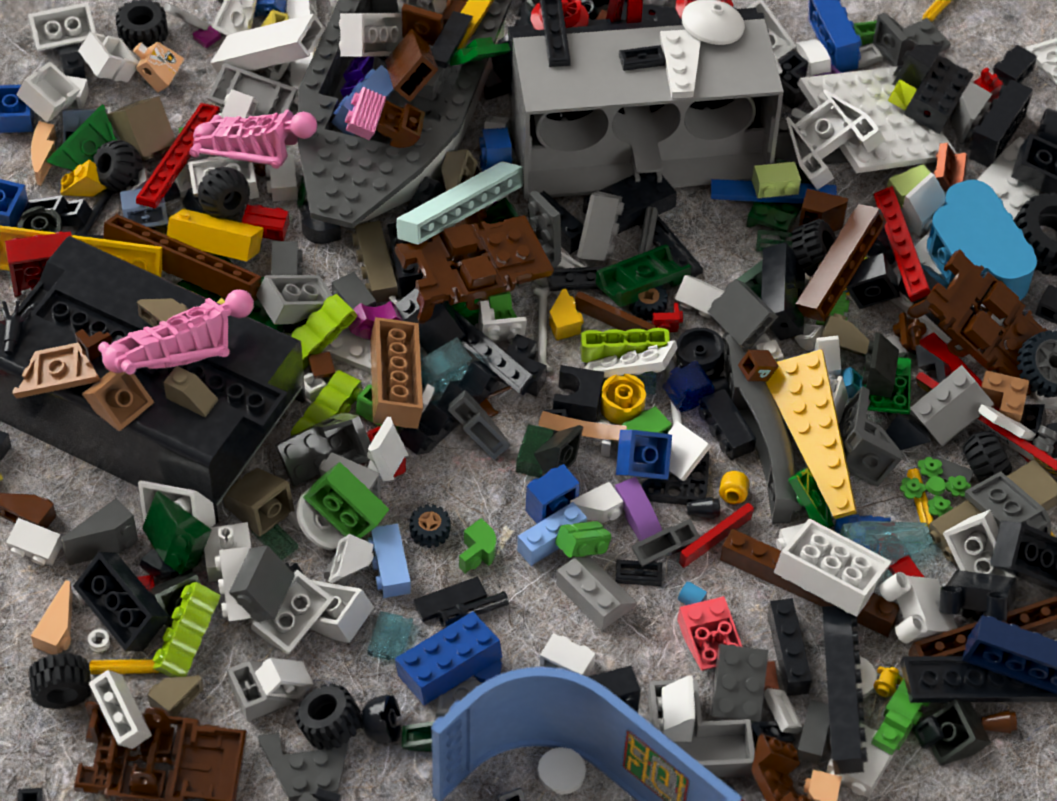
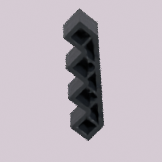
(436, 420)

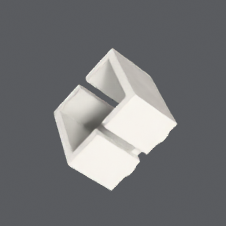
(108, 57)
(48, 91)

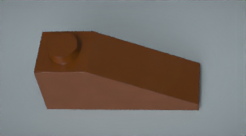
(27, 507)

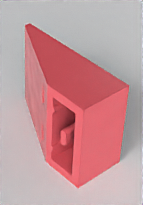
(705, 627)

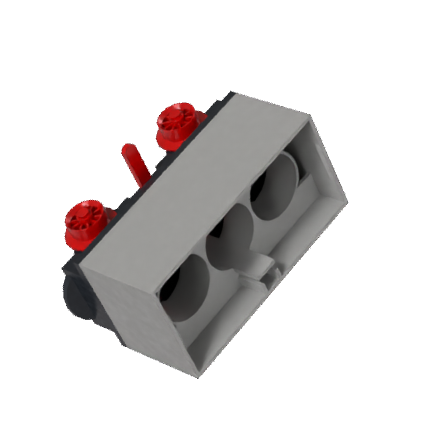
(601, 124)

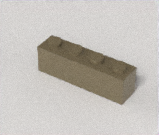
(375, 261)

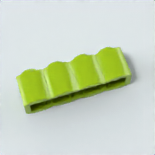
(324, 326)
(600, 345)
(332, 400)
(187, 630)

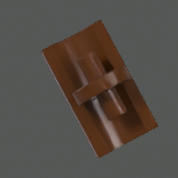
(909, 331)

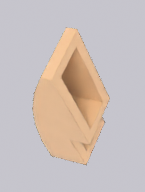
(42, 148)

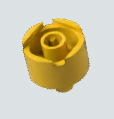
(622, 398)

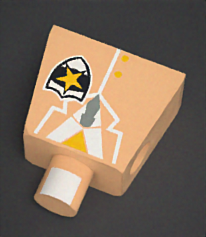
(157, 64)

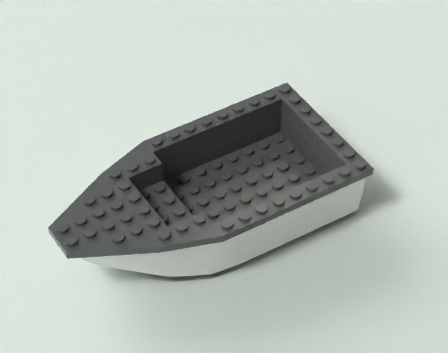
(363, 178)

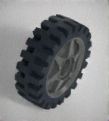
(1039, 363)

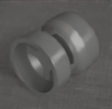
(1045, 439)

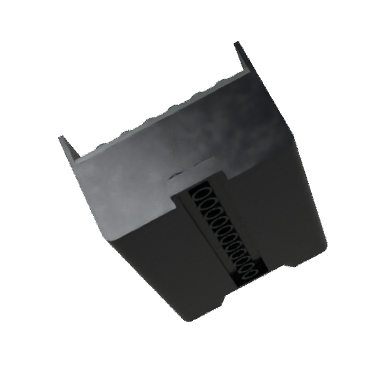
(166, 441)

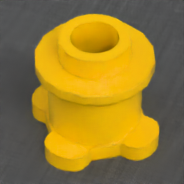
(887, 681)

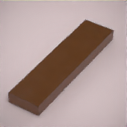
(609, 314)

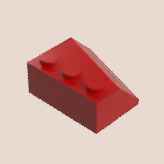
(29, 256)

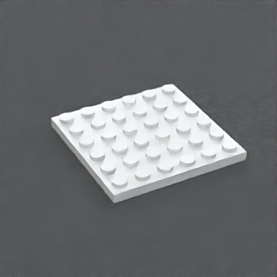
(868, 91)

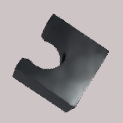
(587, 396)

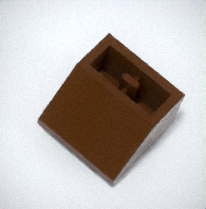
(825, 207)

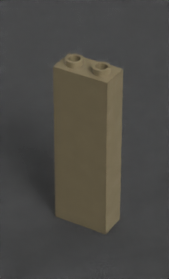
(1030, 478)

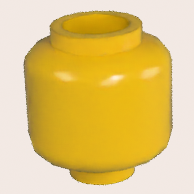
(734, 487)

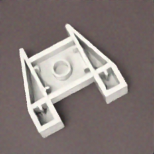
(827, 130)

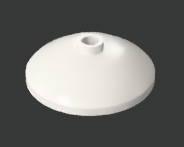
(713, 22)
(316, 526)

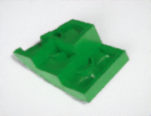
(478, 50)

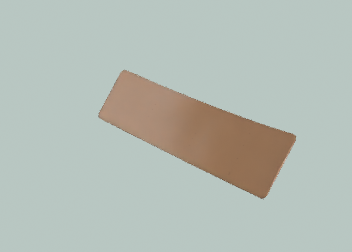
(590, 429)

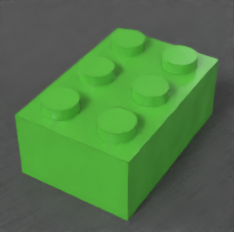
(346, 502)

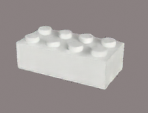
(369, 34)

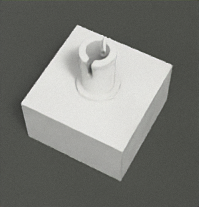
(224, 538)

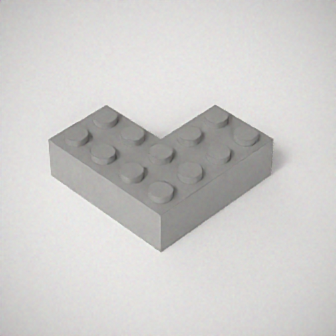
(719, 746)

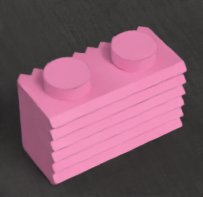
(365, 113)

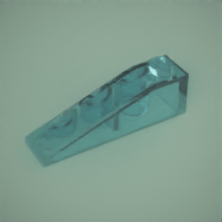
(889, 539)

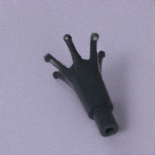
(12, 326)

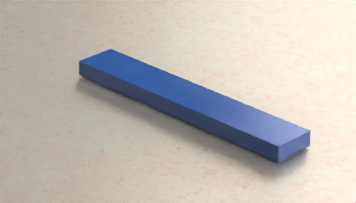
(744, 191)

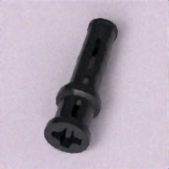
(461, 610)

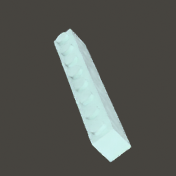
(459, 202)

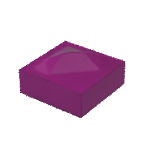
(206, 37)

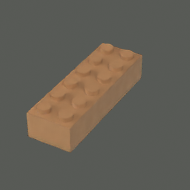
(396, 372)

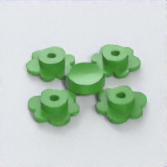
(935, 486)

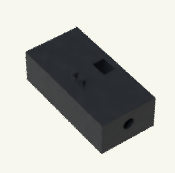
(781, 287)

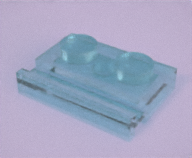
(389, 636)

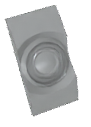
(272, 95)

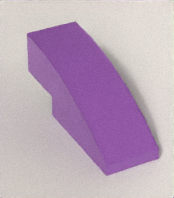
(638, 509)

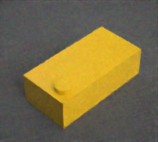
(216, 234)

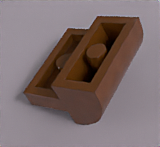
(401, 124)

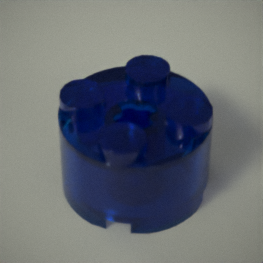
(688, 386)

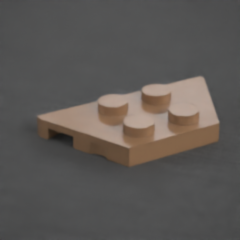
(56, 370)

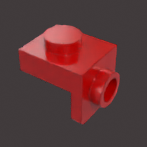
(668, 320)

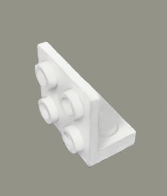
(500, 329)

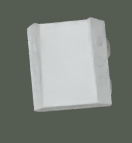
(386, 451)

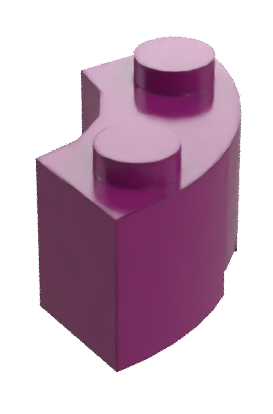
(363, 324)

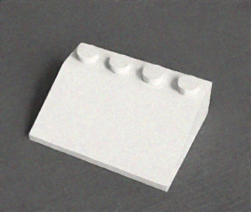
(831, 567)

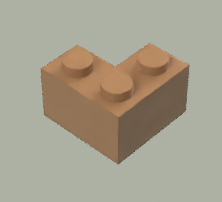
(1006, 393)

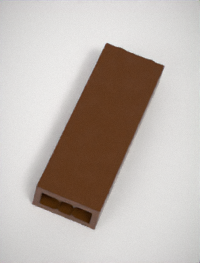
(411, 65)

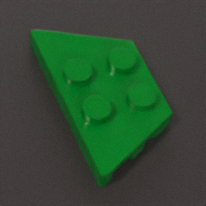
(84, 141)
(811, 497)

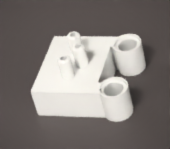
(919, 606)

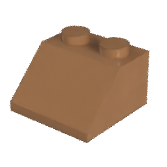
(118, 398)

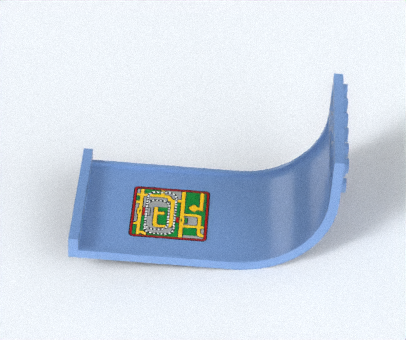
(569, 712)

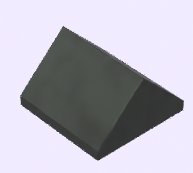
(560, 449)

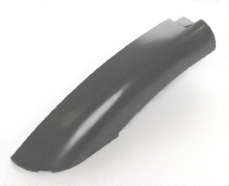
(767, 424)

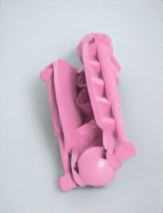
(253, 138)
(180, 339)

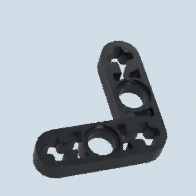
(685, 488)

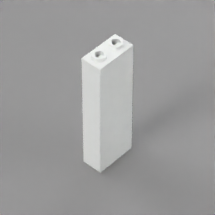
(270, 44)

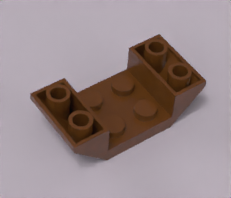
(771, 768)

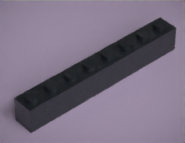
(843, 691)

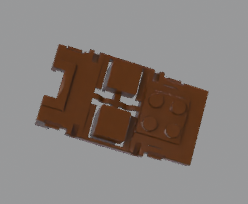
(507, 257)
(980, 331)
(205, 764)

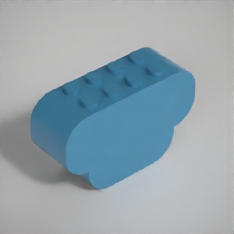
(986, 233)

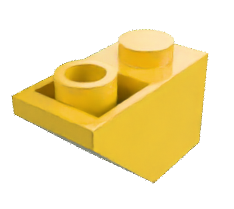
(82, 181)
(564, 318)

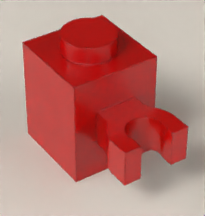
(989, 83)

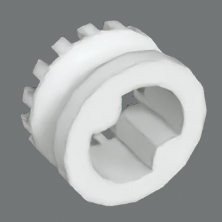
(98, 647)

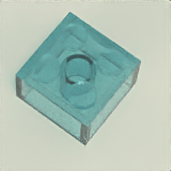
(444, 365)

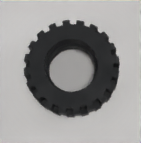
(1039, 212)

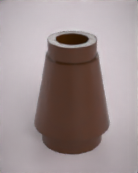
(1000, 722)

